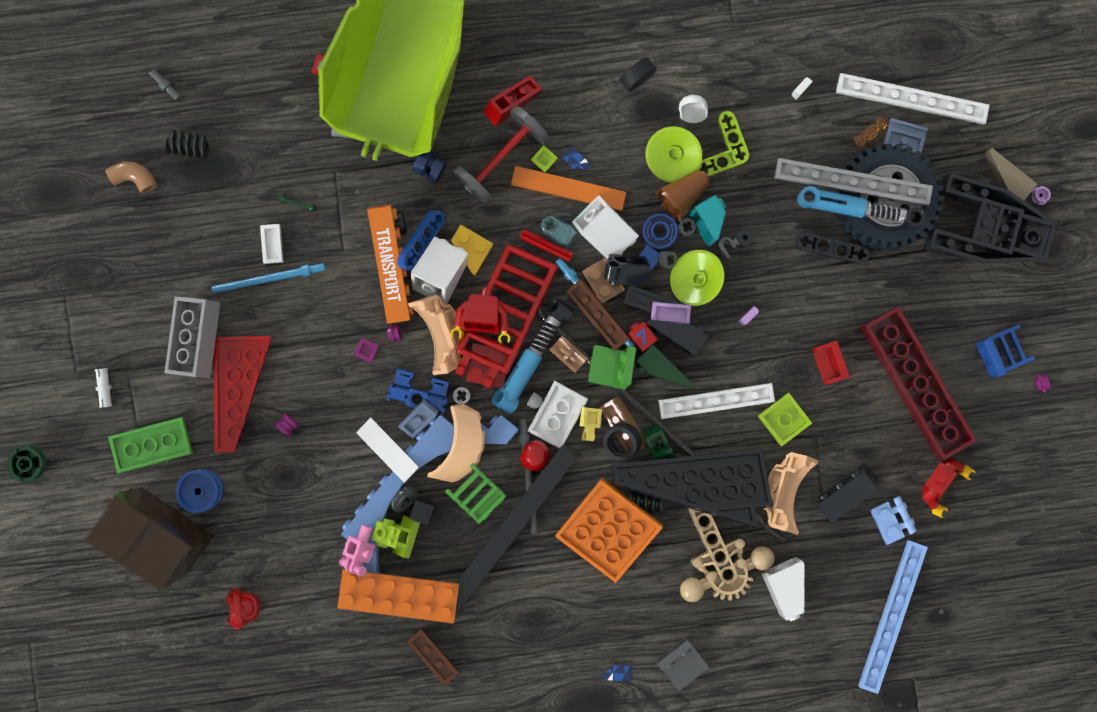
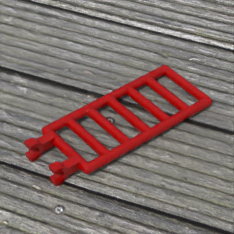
(528, 318)

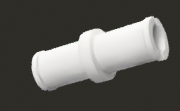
(103, 387)

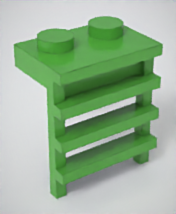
(488, 501)

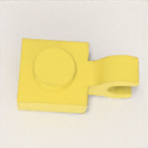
(590, 420)

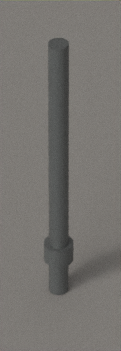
(524, 438)

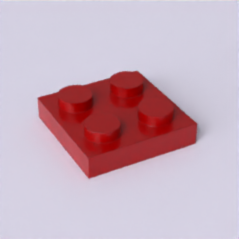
(478, 372)

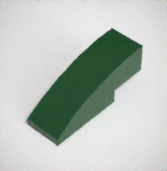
(657, 443)

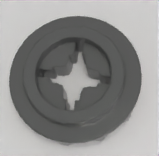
(404, 499)

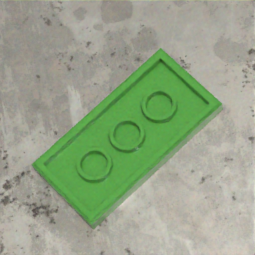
(150, 445)

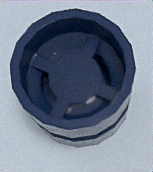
(430, 166)

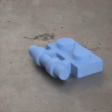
(887, 522)

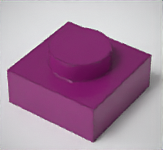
(366, 350)

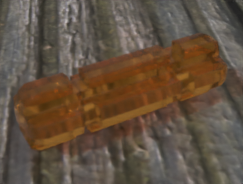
(870, 132)

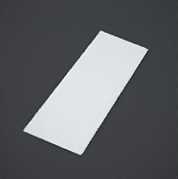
(387, 450)

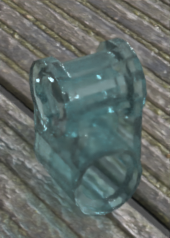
(562, 232)

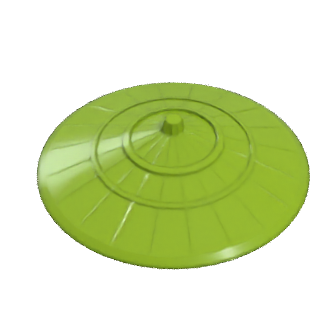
(673, 153)
(697, 277)

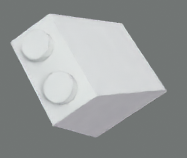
(604, 228)
(439, 269)
(787, 587)

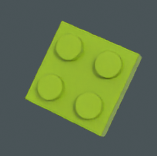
(784, 419)

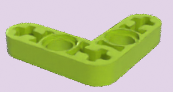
(730, 154)

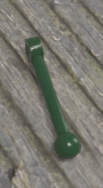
(281, 199)

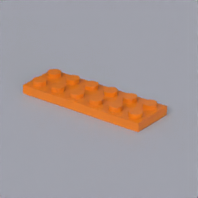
(399, 596)

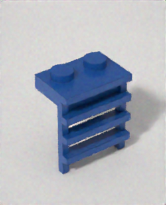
(992, 357)

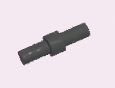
(165, 85)

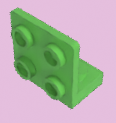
(612, 366)

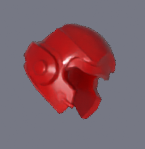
(243, 608)

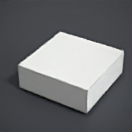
(801, 88)

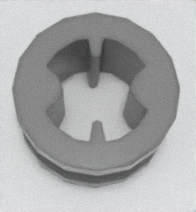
(467, 396)

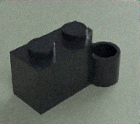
(626, 270)

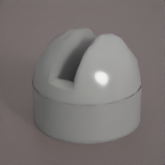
(535, 401)

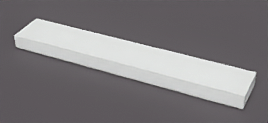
(716, 401)

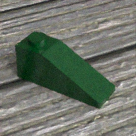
(657, 365)

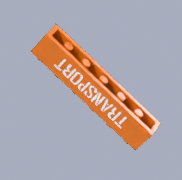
(387, 250)

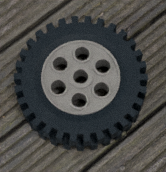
(909, 167)

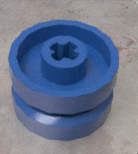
(189, 496)

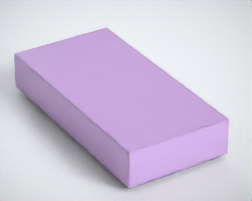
(671, 312)

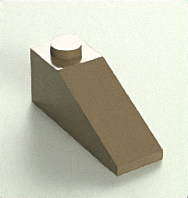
(1008, 175)

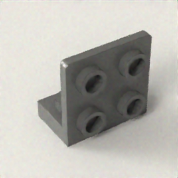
(681, 663)

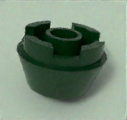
(27, 463)

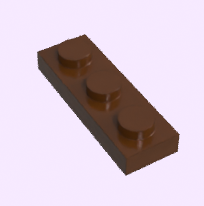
(433, 656)

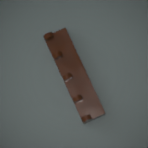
(598, 314)

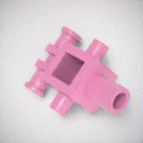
(358, 551)

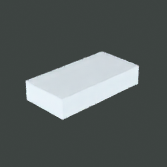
(271, 244)

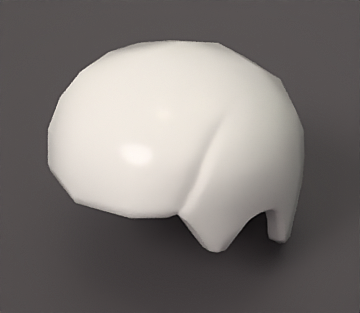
(693, 109)

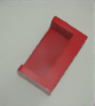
(830, 362)

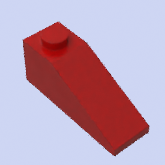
(519, 94)

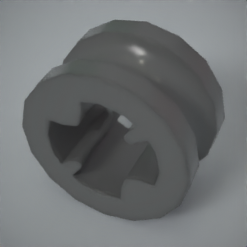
(692, 226)
(670, 263)

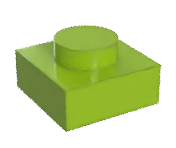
(544, 159)

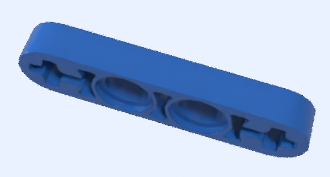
(408, 254)

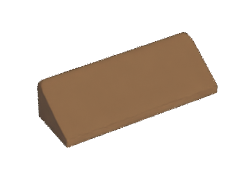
(615, 413)

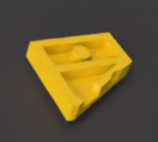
(474, 245)

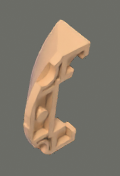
(440, 321)
(466, 445)
(783, 487)

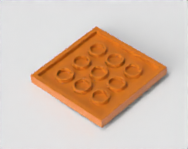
(609, 530)

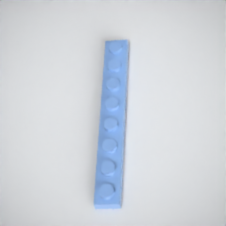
(892, 617)

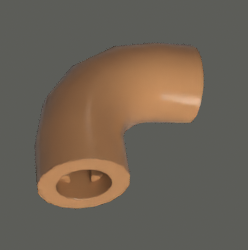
(133, 172)

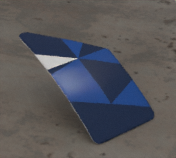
(575, 159)
(618, 673)

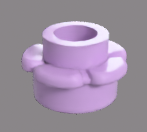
(1045, 195)

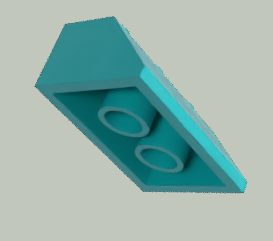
(709, 219)

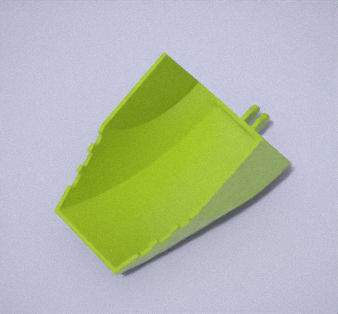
(391, 73)

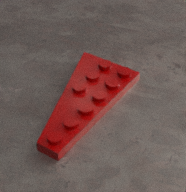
(236, 375)

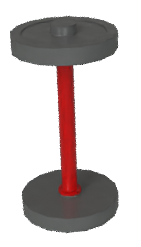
(530, 126)

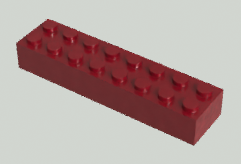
(918, 383)

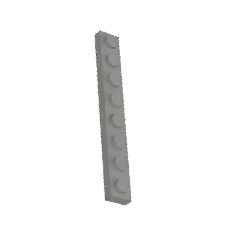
(853, 182)

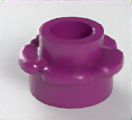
(394, 332)
(1042, 383)

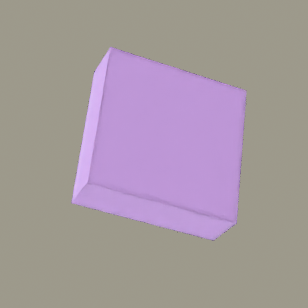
(748, 316)

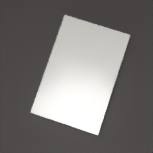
(557, 414)

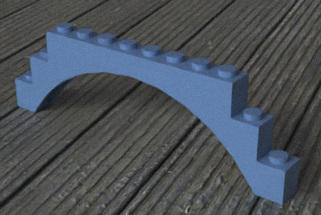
(430, 444)

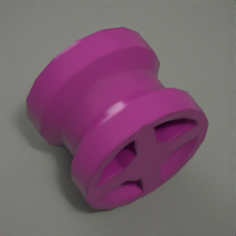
(287, 424)

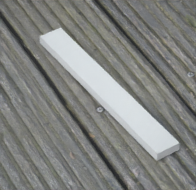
(912, 98)

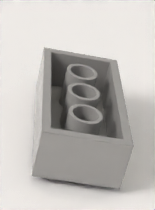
(192, 337)

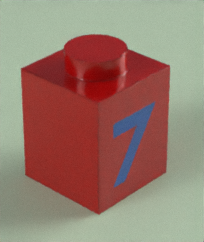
(641, 336)

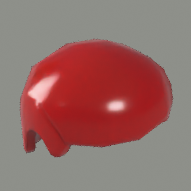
(535, 455)

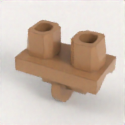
(568, 354)

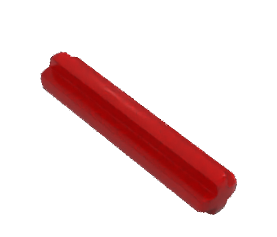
(546, 245)

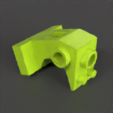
(393, 535)

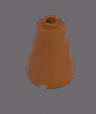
(683, 193)

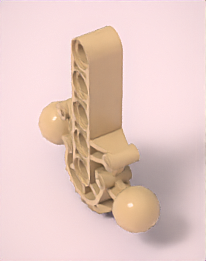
(760, 558)

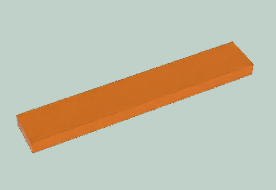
(566, 187)

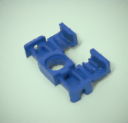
(402, 389)

